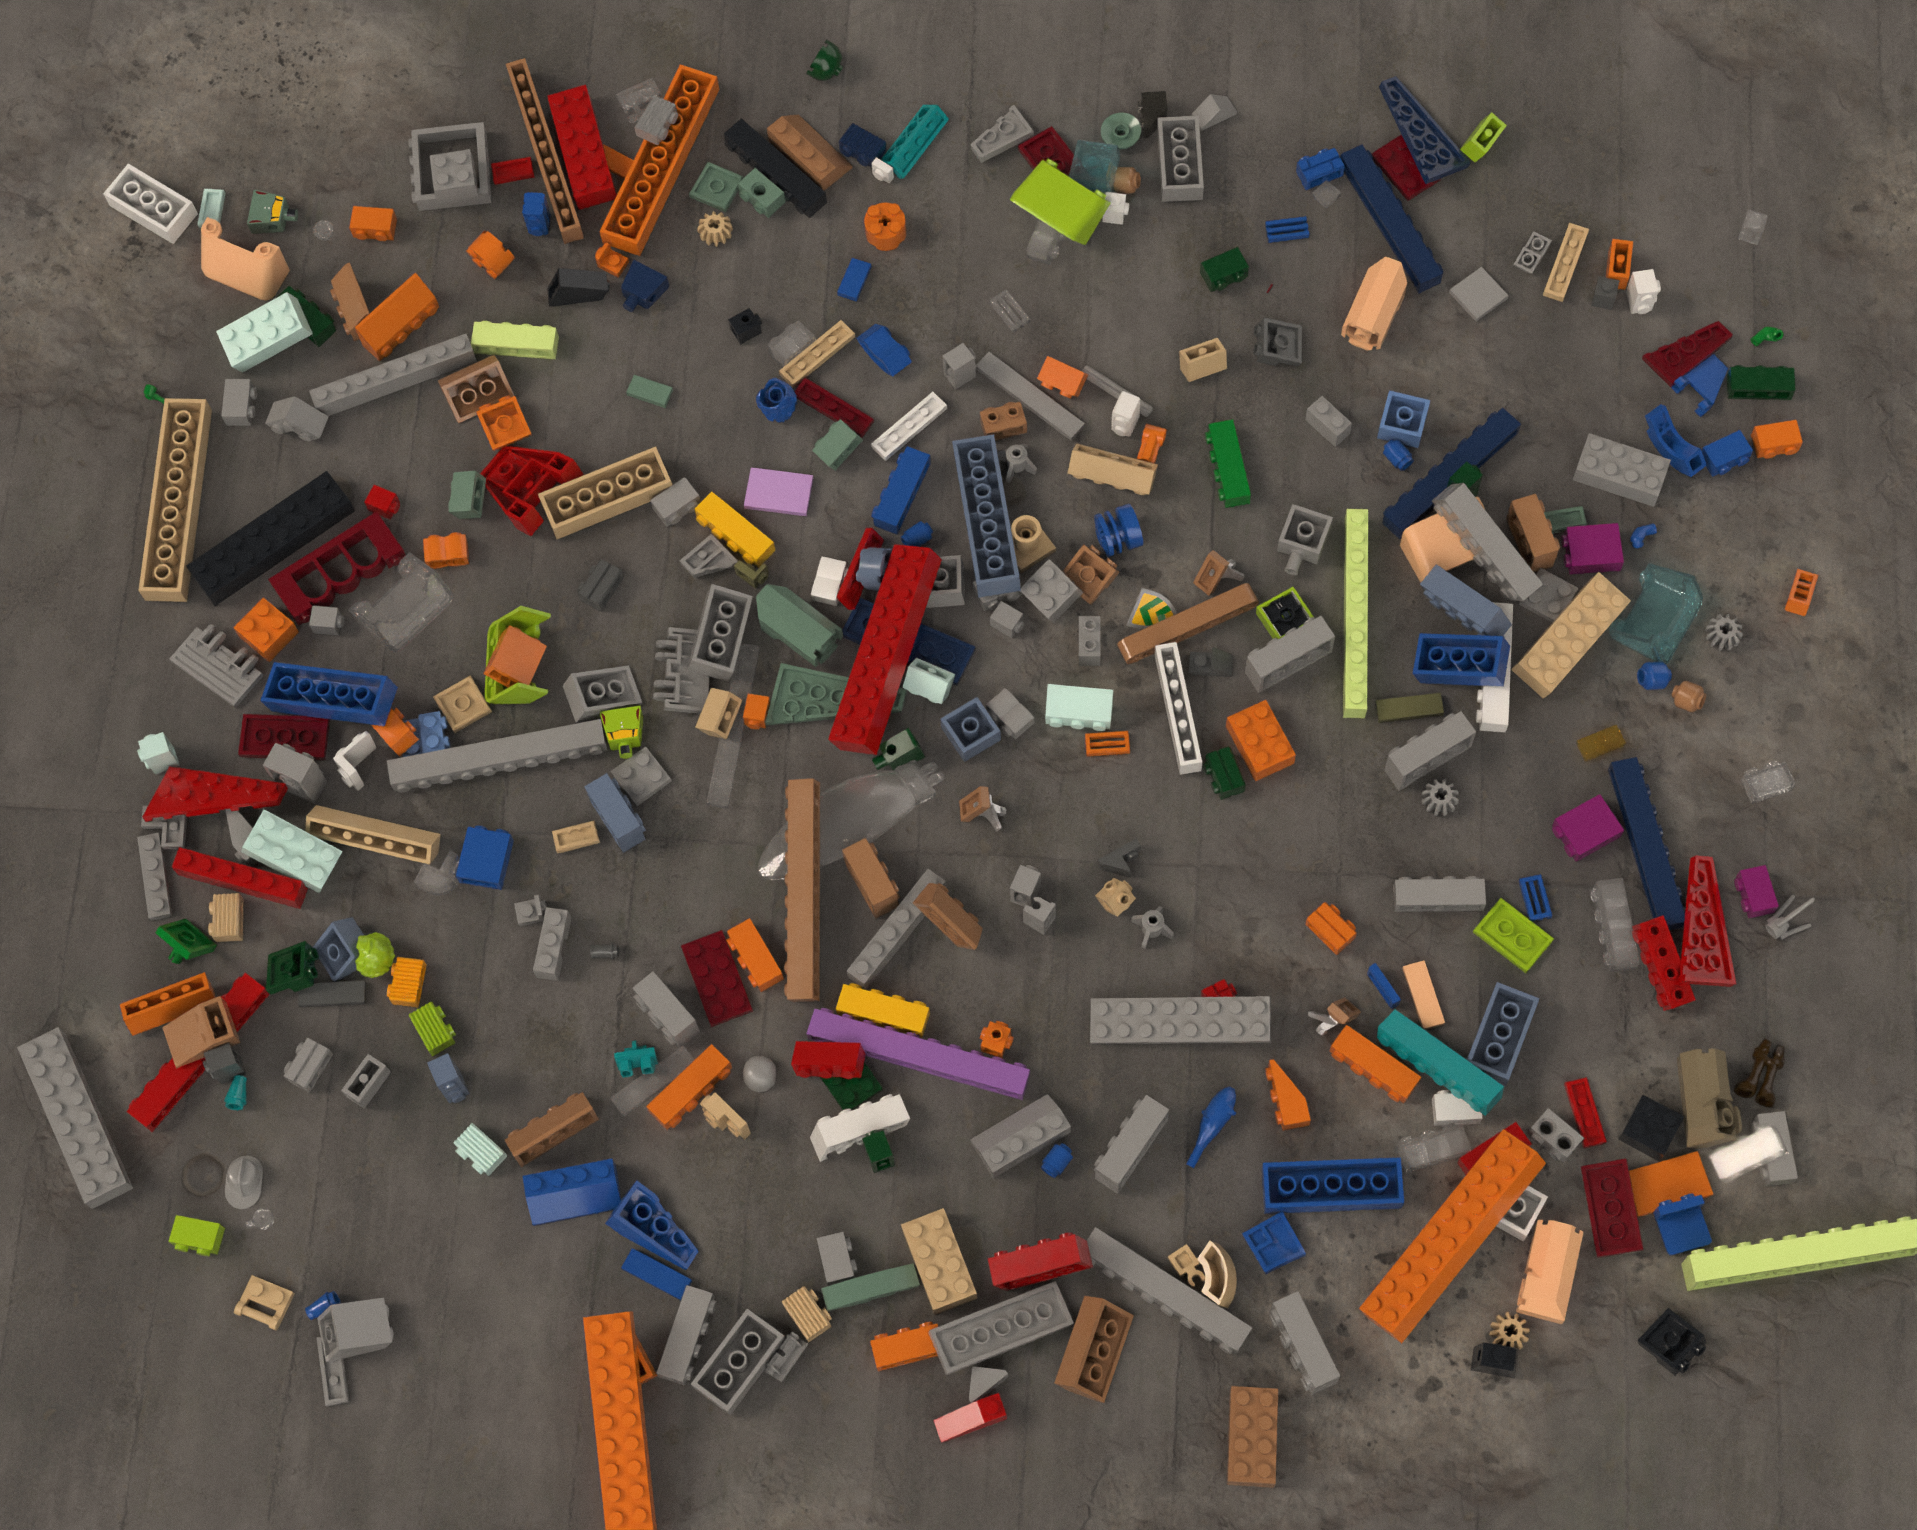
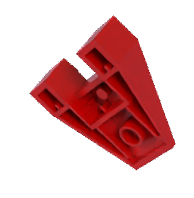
(520, 475)

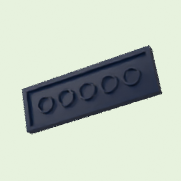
(929, 644)

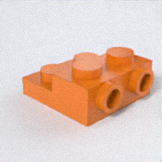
(503, 422)

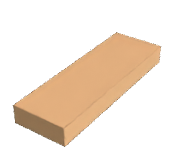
(1423, 995)

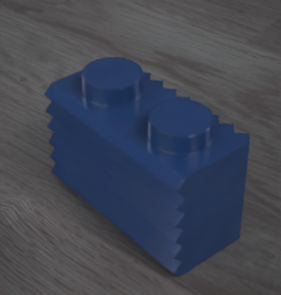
(862, 145)

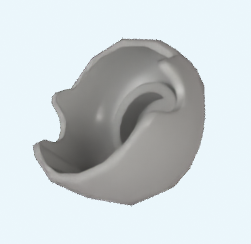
(759, 1073)

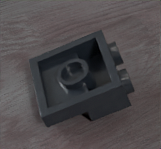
(1673, 1342)

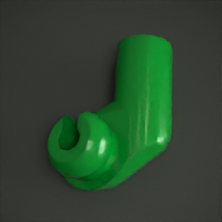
(1767, 334)

